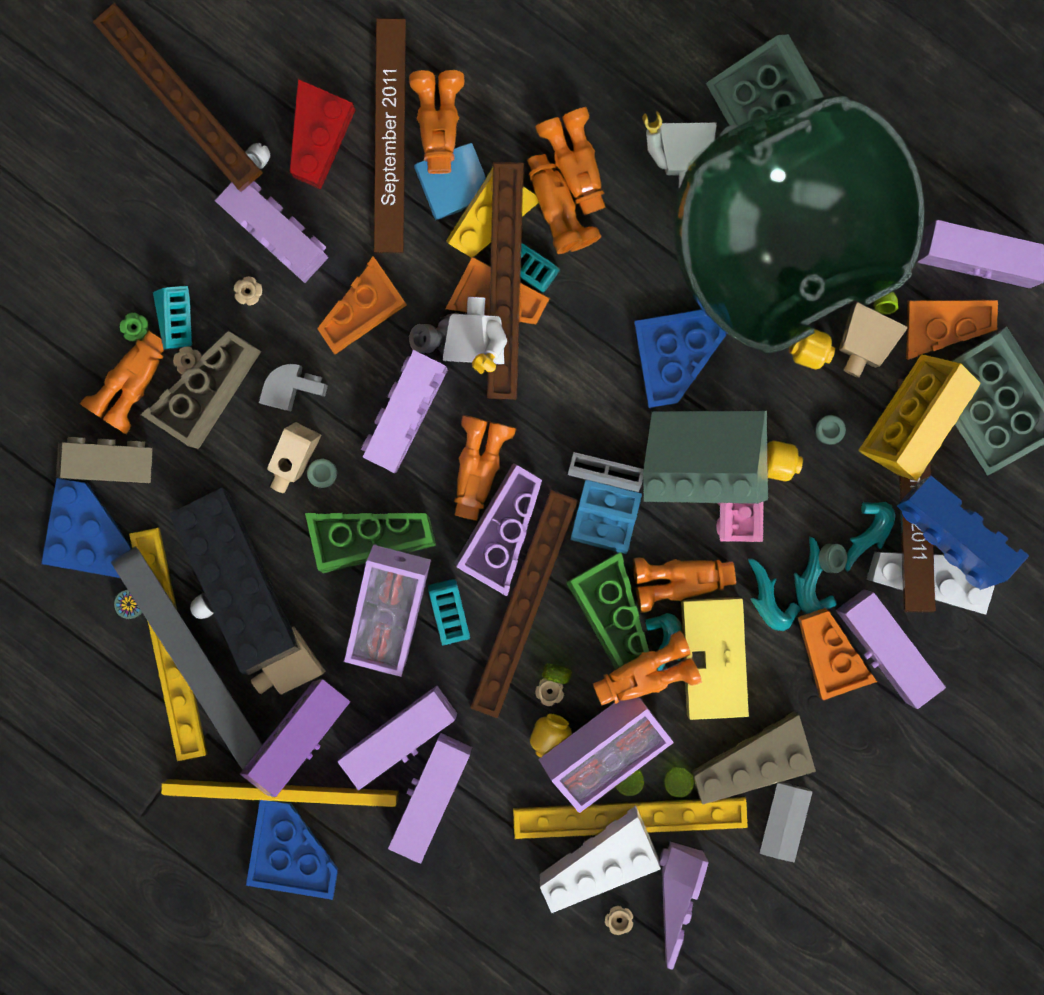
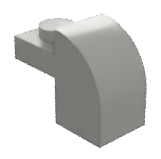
(283, 383)

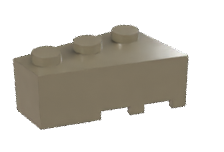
(104, 461)

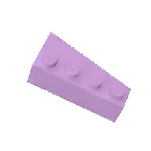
(273, 229)
(404, 412)
(498, 536)

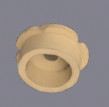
(255, 291)
(184, 353)
(549, 699)
(619, 928)

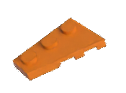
(476, 283)
(362, 308)
(946, 322)
(831, 656)

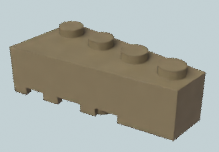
(203, 391)
(762, 760)

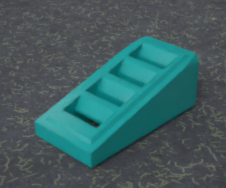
(552, 271)
(182, 307)
(443, 588)

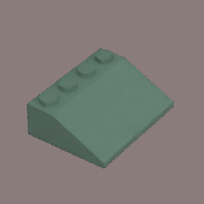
(763, 82)
(1007, 408)
(706, 457)

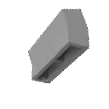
(604, 478)
(786, 821)

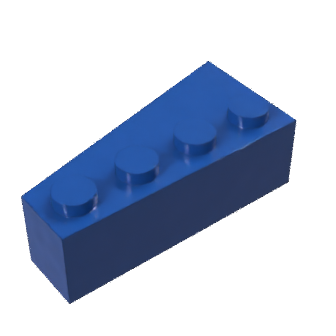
(960, 534)

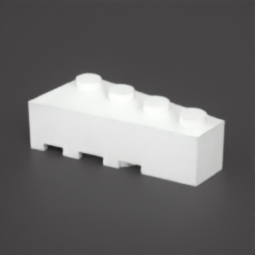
(950, 581)
(601, 864)

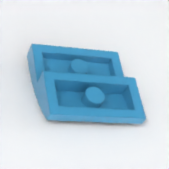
(454, 190)
(606, 516)

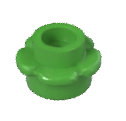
(126, 327)

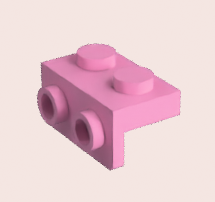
(740, 522)

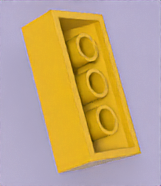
(920, 416)

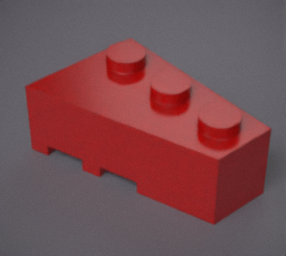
(317, 133)

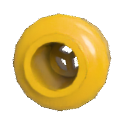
(813, 350)
(783, 460)
(549, 733)

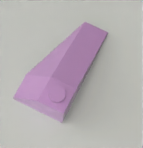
(681, 880)

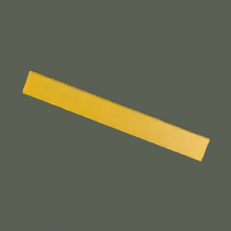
(177, 694)
(288, 793)
(656, 816)

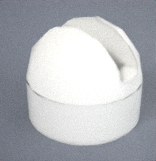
(258, 154)
(200, 607)

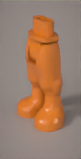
(437, 127)
(579, 165)
(559, 207)
(131, 377)
(478, 471)
(685, 578)
(641, 674)

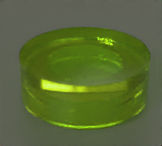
(556, 673)
(678, 782)
(632, 784)

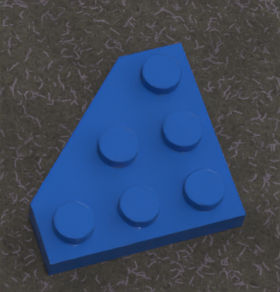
(674, 353)
(82, 531)
(288, 854)

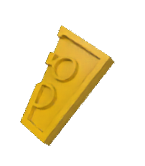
(475, 225)

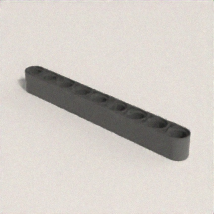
(187, 655)

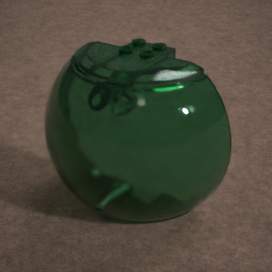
(797, 219)

